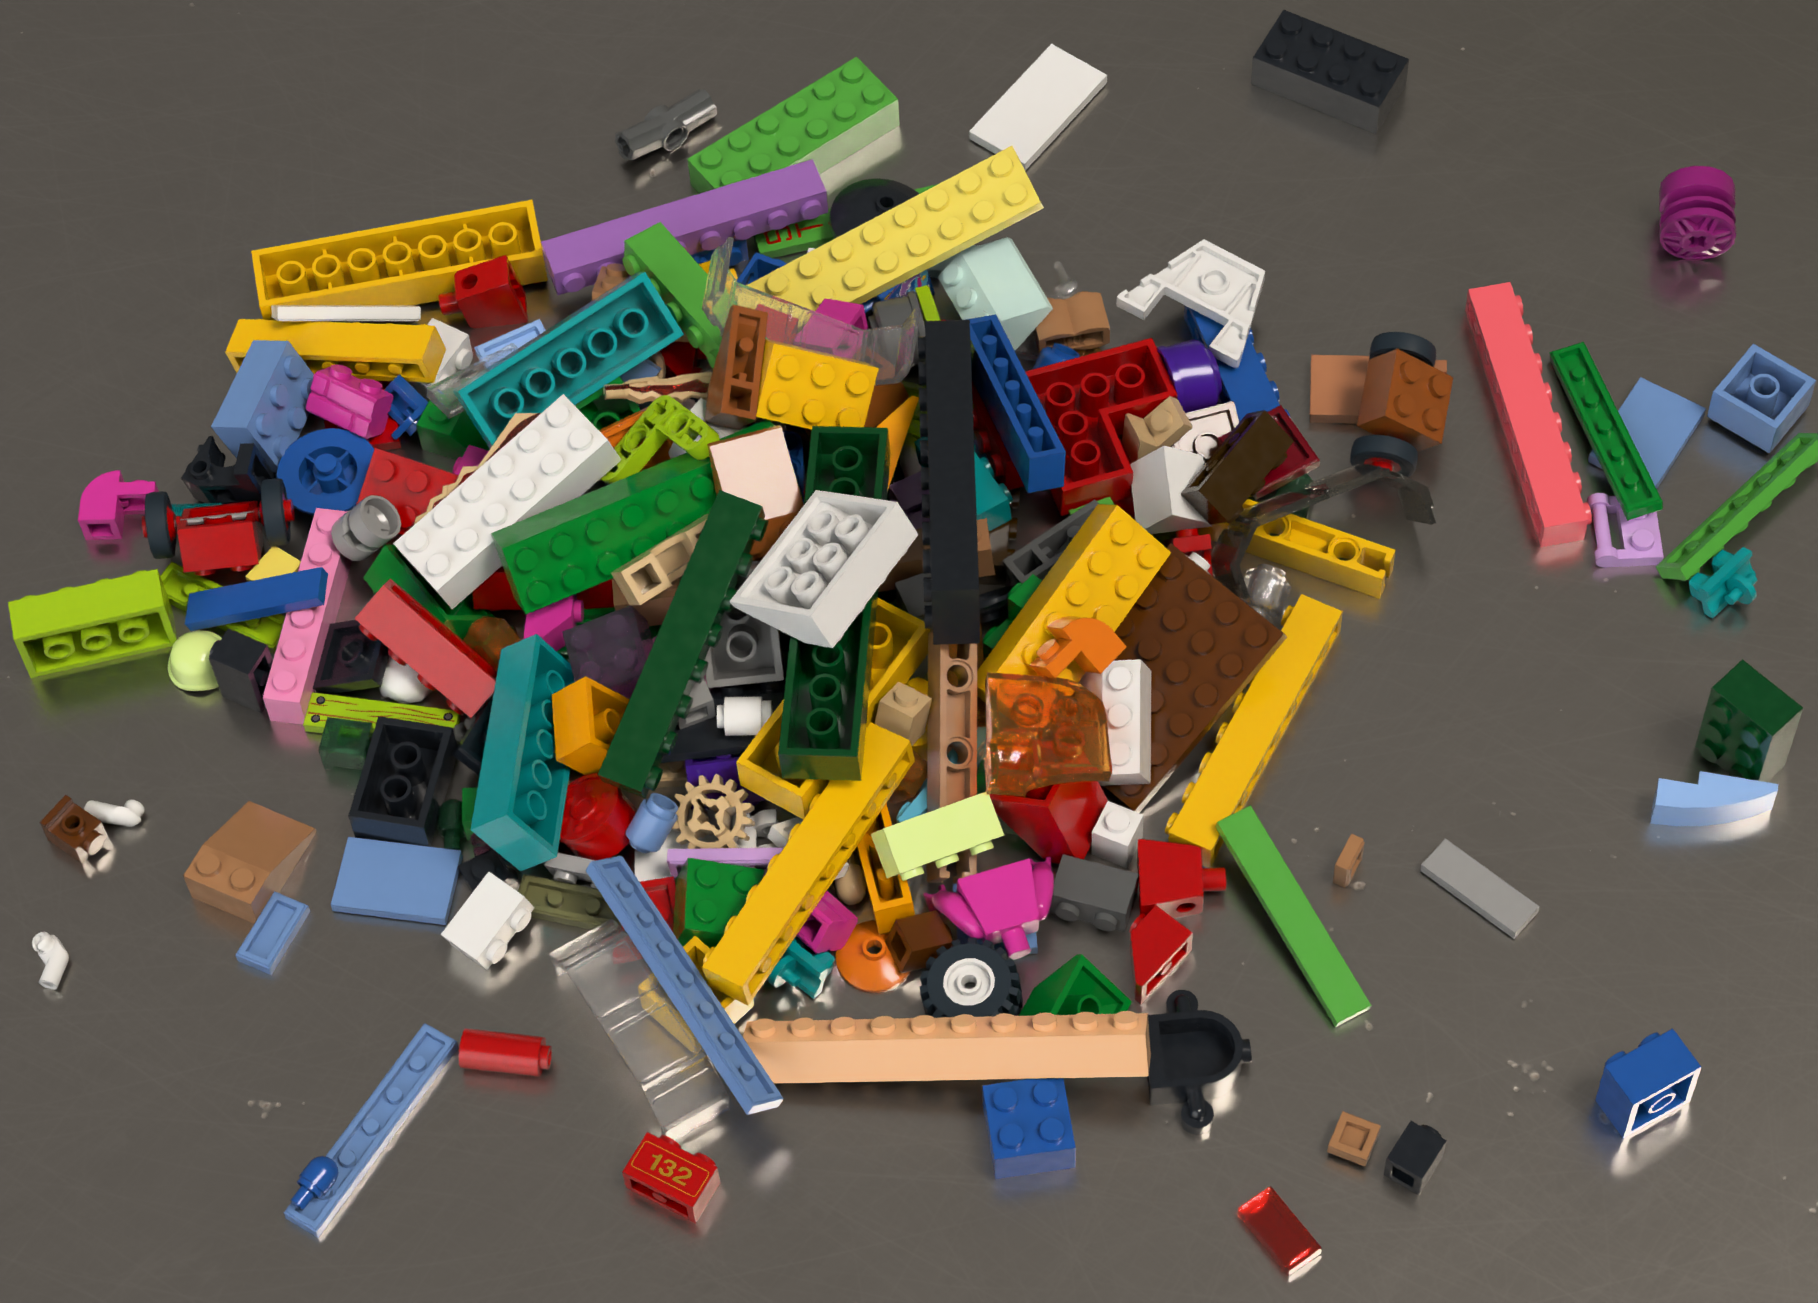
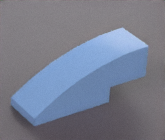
(1711, 800)

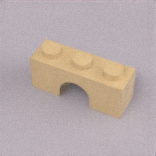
(658, 566)

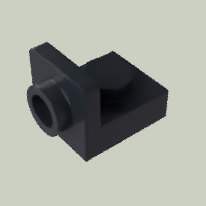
(490, 861)

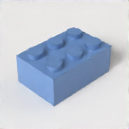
(266, 401)

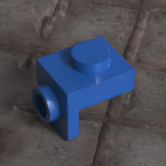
(405, 407)

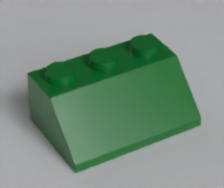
(393, 565)

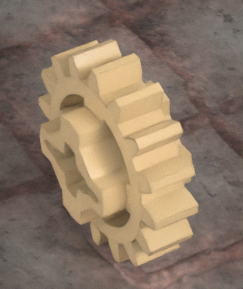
(724, 807)

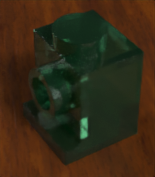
(345, 743)

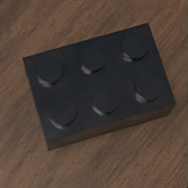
(403, 782)

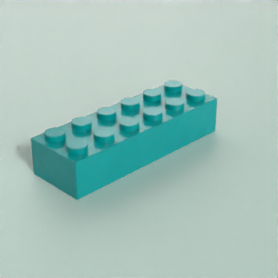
(572, 356)
(520, 780)

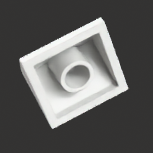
(1158, 490)

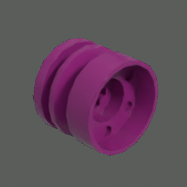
(1697, 212)

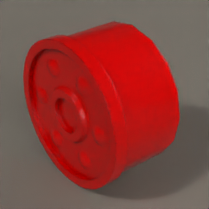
(595, 818)

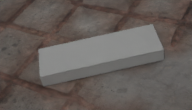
(1479, 888)

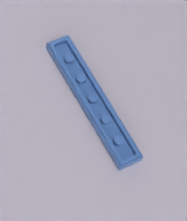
(377, 1124)

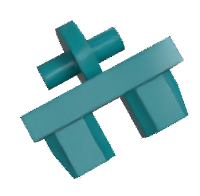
(1730, 583)
(802, 969)

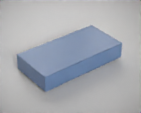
(272, 933)

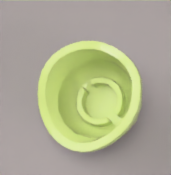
(190, 663)

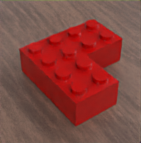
(1087, 410)

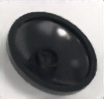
(866, 201)

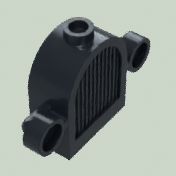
(1193, 1059)

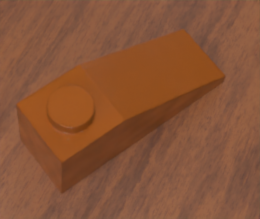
(737, 370)

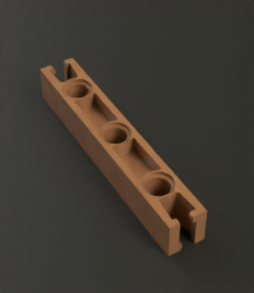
(954, 725)

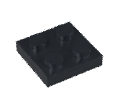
(350, 660)

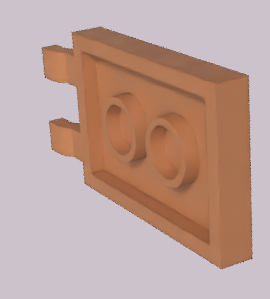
(1339, 386)

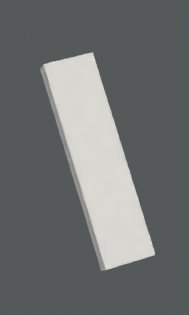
(346, 312)

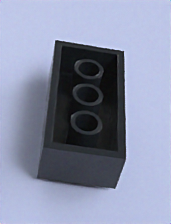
(1329, 71)

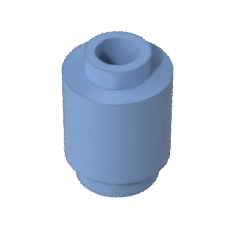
(652, 823)

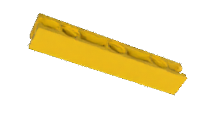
(1316, 551)

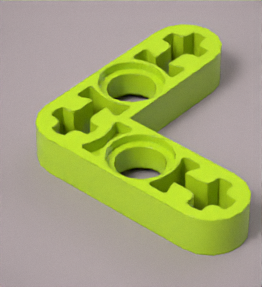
(656, 424)

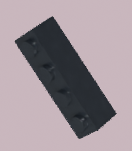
(707, 740)

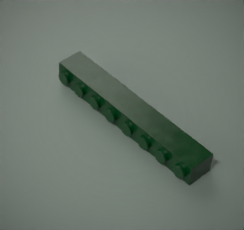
(682, 645)

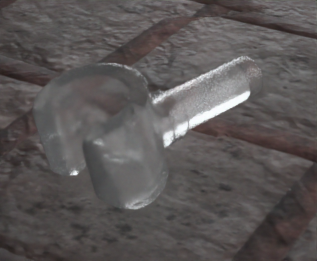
(1068, 286)

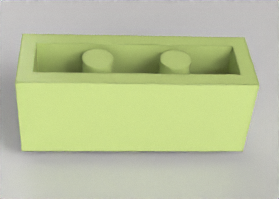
(938, 836)

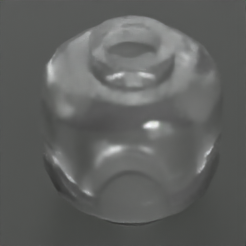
(1267, 590)

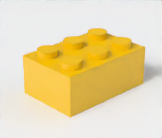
(813, 387)

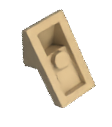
(1158, 429)

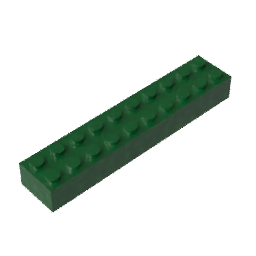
(825, 685)

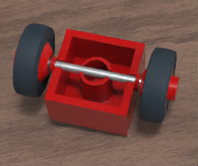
(219, 533)

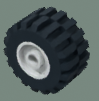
(971, 981)

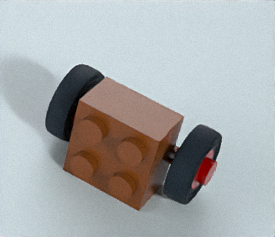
(1401, 403)

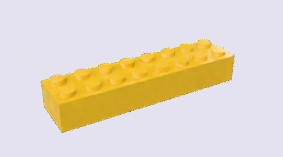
(399, 261)

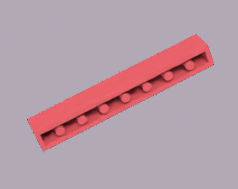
(1527, 415)

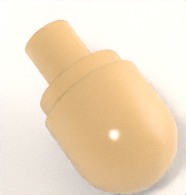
(851, 887)

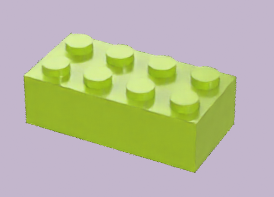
(92, 623)

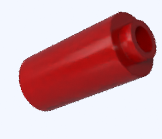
(504, 1052)

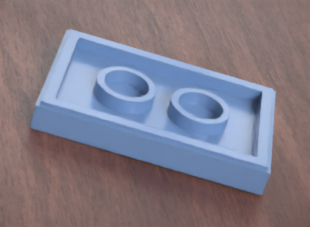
(1658, 426)
(396, 880)

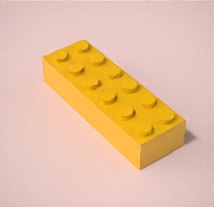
(1093, 578)
(897, 653)

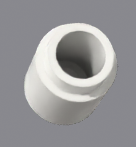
(743, 715)

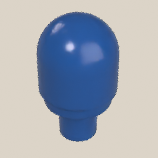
(315, 1180)

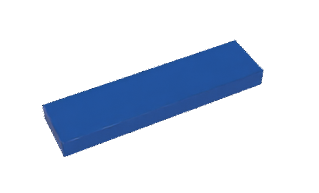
(256, 599)

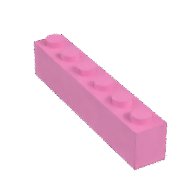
(306, 630)

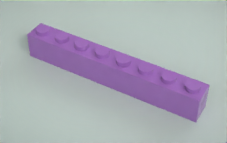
(695, 222)

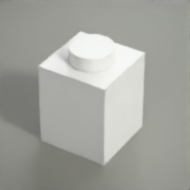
(1117, 834)

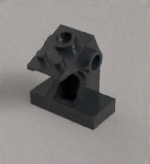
(233, 482)

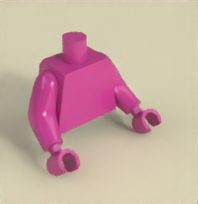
(1000, 903)

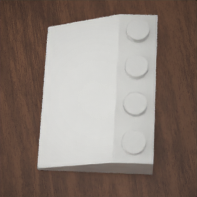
(826, 566)

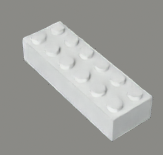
(535, 471)

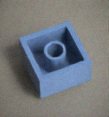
(1761, 398)

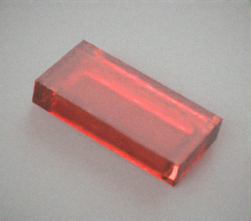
(1279, 1230)

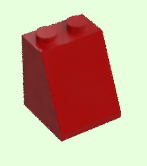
(1054, 817)

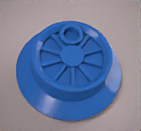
(325, 470)

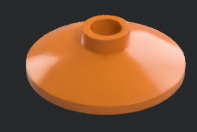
(865, 970)

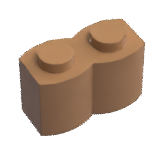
(1075, 322)

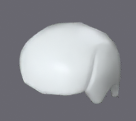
(402, 683)

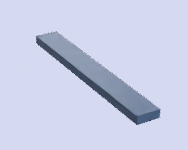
(684, 985)

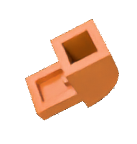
(1078, 639)

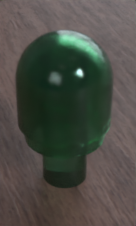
(450, 823)

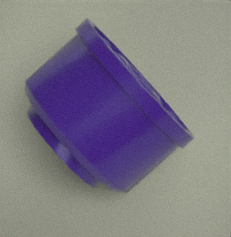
(1192, 374)

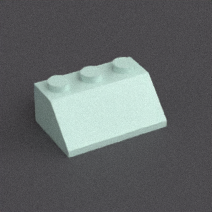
(997, 282)

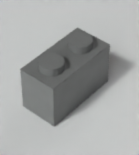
(1094, 893)

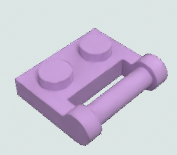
(1638, 536)

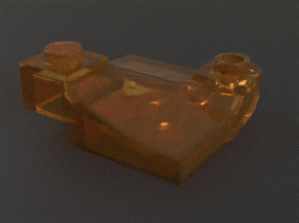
(1042, 734)

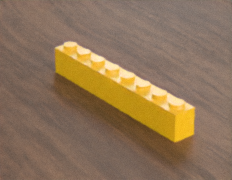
(1256, 727)
(805, 869)

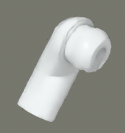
(117, 815)
(53, 955)

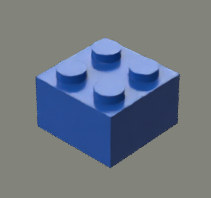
(1647, 1082)
(1029, 1127)

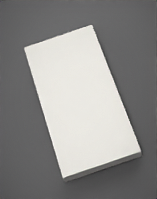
(1039, 105)

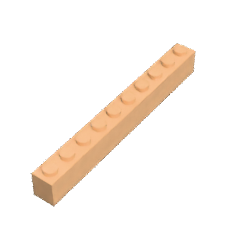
(952, 1047)

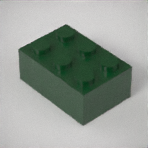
(1748, 725)

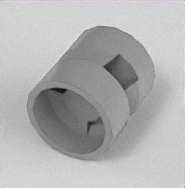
(366, 528)

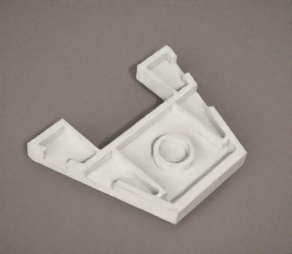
(1211, 284)

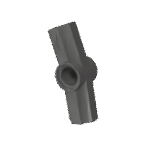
(666, 126)

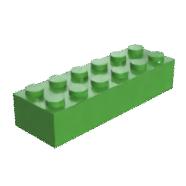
(817, 123)

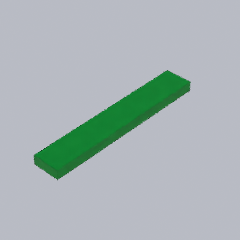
(1606, 431)

